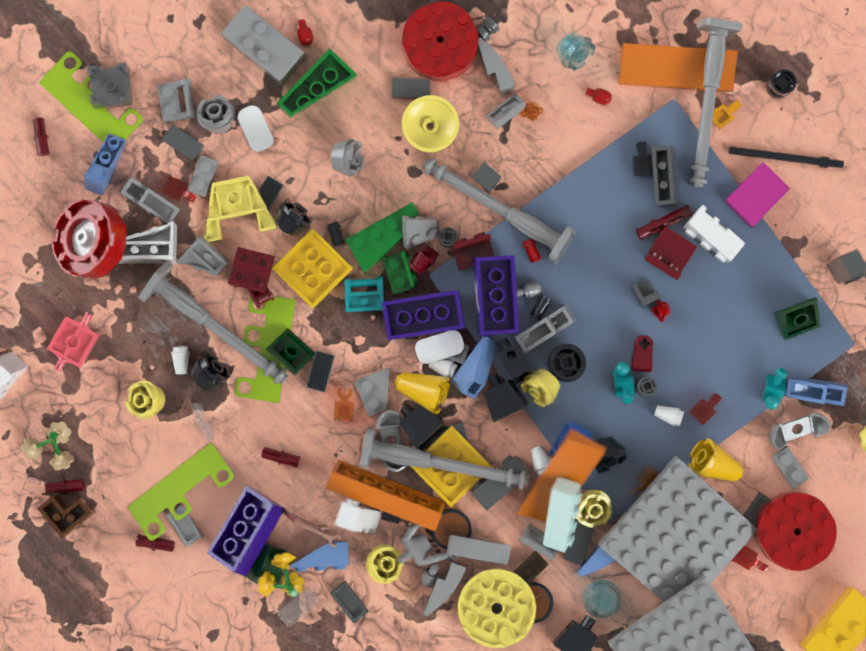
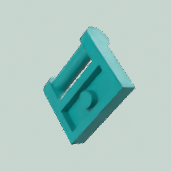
(364, 300)

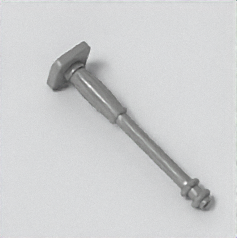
(713, 67)
(522, 221)
(191, 308)
(417, 458)

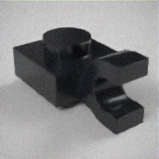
(642, 163)

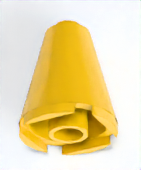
(424, 389)
(714, 462)

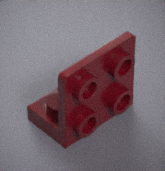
(466, 250)
(670, 253)
(251, 270)

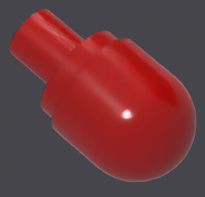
(304, 34)
(600, 95)

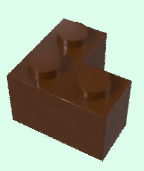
(63, 518)

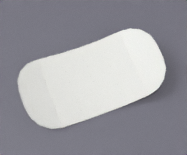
(255, 128)
(439, 346)

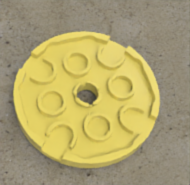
(491, 628)

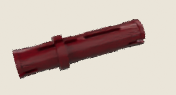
(656, 226)

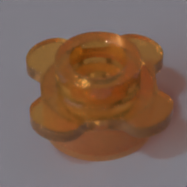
(532, 111)

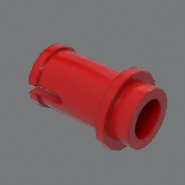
(531, 250)

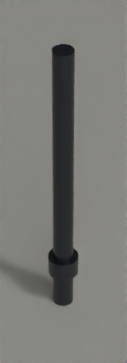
(823, 162)

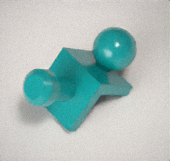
(624, 382)
(774, 389)

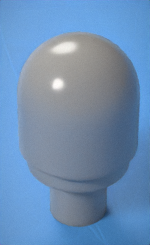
(529, 289)
(430, 576)

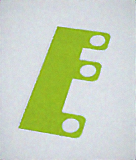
(77, 100)
(278, 318)
(175, 485)

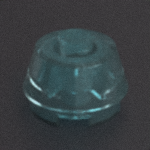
(574, 50)
(602, 599)

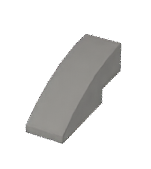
(495, 67)
(149, 200)
(545, 328)
(478, 549)
(444, 587)

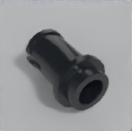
(335, 233)
(541, 307)

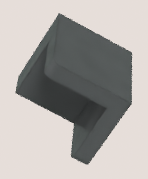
(486, 177)
(645, 293)

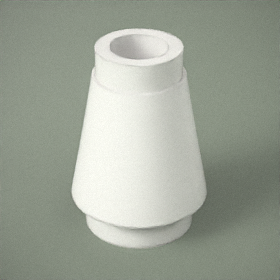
(180, 359)
(444, 367)
(669, 414)
(540, 459)

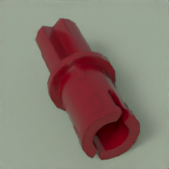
(41, 137)
(280, 457)
(65, 486)
(157, 544)

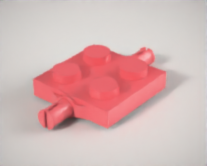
(73, 342)

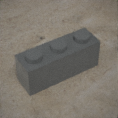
(665, 176)
(848, 267)
(492, 491)

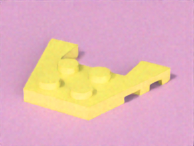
(236, 199)

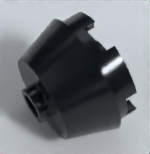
(292, 218)
(566, 362)
(209, 373)
(613, 454)

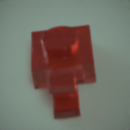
(176, 189)
(703, 410)
(747, 559)

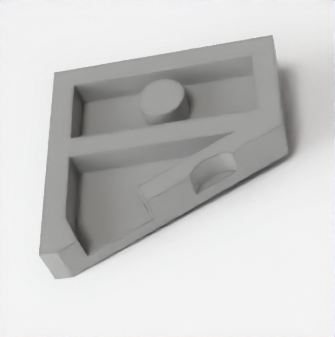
(419, 230)
(204, 257)
(374, 391)

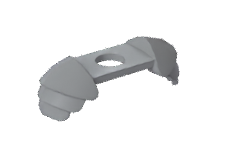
(812, 423)
(388, 426)

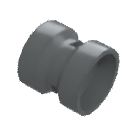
(487, 28)
(448, 237)
(644, 384)

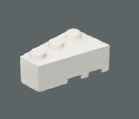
(713, 235)
(152, 246)
(10, 370)
(357, 517)

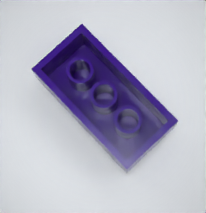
(495, 295)
(423, 315)
(246, 531)

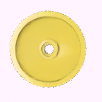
(423, 112)

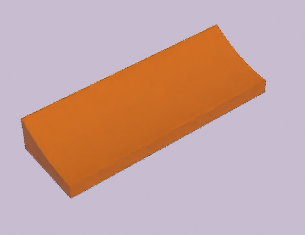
(671, 67)
(571, 461)
(386, 495)

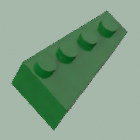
(317, 83)
(379, 238)

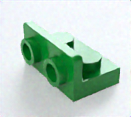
(399, 273)

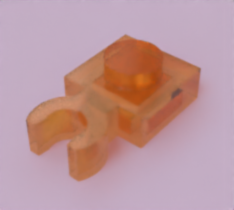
(344, 409)
(645, 478)

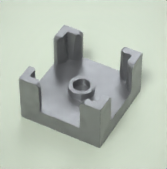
(110, 86)

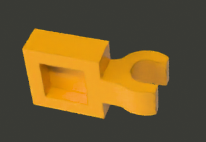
(723, 114)

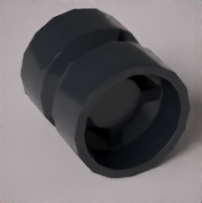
(781, 84)

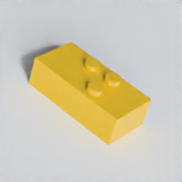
(841, 626)

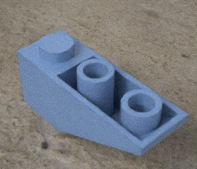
(104, 165)
(476, 368)
(325, 557)

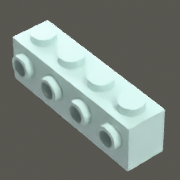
(562, 514)

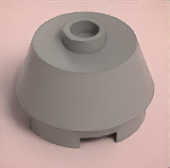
(215, 114)
(347, 157)

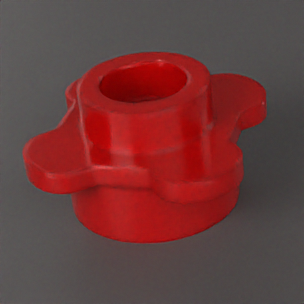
(660, 310)

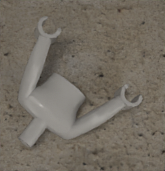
(418, 547)

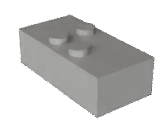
(263, 45)

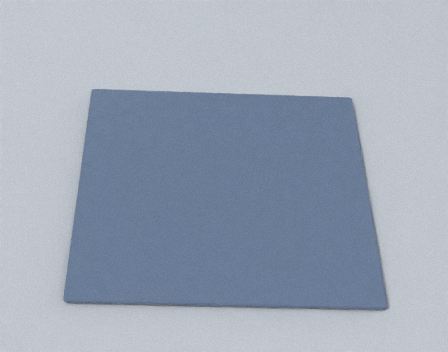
(719, 319)

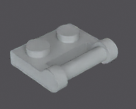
(170, 101)

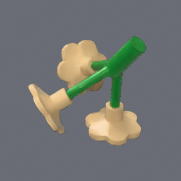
(57, 433)

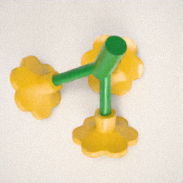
(291, 583)

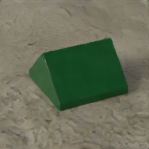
(798, 318)
(291, 351)
(263, 564)

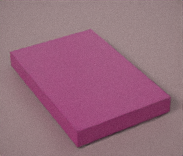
(757, 195)

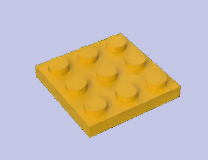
(312, 268)
(450, 484)

